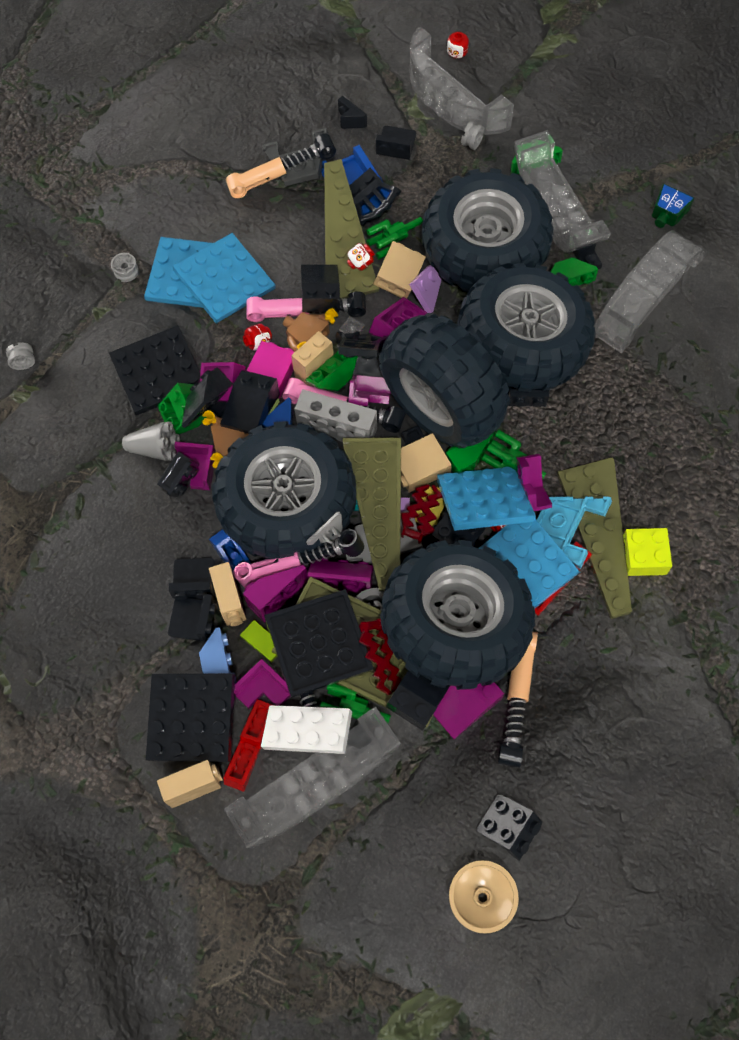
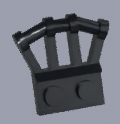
(366, 187)
(359, 344)

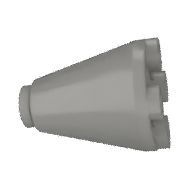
(154, 441)

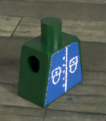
(671, 206)

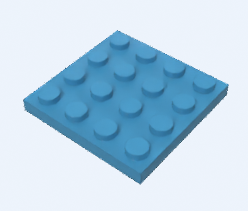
(223, 277)
(163, 282)
(485, 498)
(535, 557)

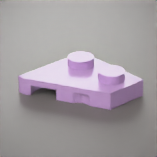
(426, 288)

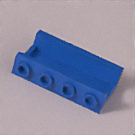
(354, 167)

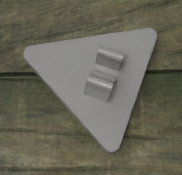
(324, 533)

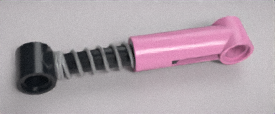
(259, 309)
(390, 418)
(347, 543)

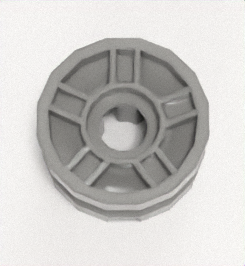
(473, 135)
(121, 261)
(20, 356)

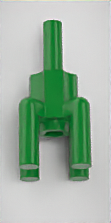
(394, 232)
(508, 455)
(350, 701)

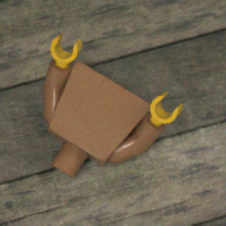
(306, 326)
(222, 436)

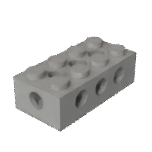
(336, 413)

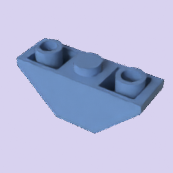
(214, 655)

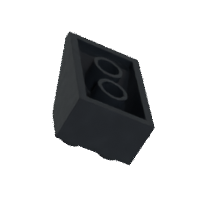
(320, 288)
(205, 395)
(250, 401)
(416, 699)

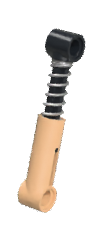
(240, 183)
(518, 694)

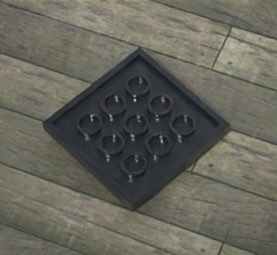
(154, 367)
(318, 643)
(190, 717)

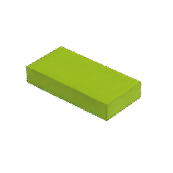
(259, 639)

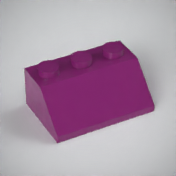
(343, 575)

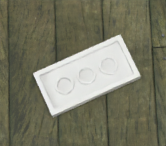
(307, 729)

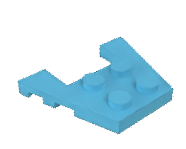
(564, 519)

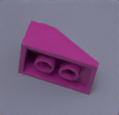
(393, 316)
(273, 591)
(464, 707)

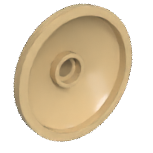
(499, 889)

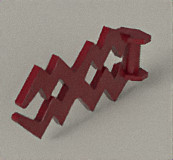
(425, 527)
(382, 663)

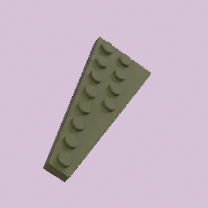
(343, 231)
(378, 490)
(600, 533)

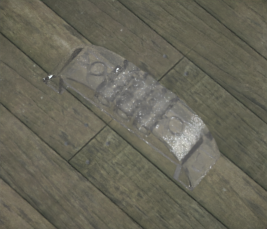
(450, 97)
(569, 219)
(646, 288)
(313, 783)

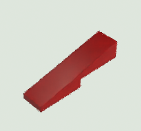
(248, 748)

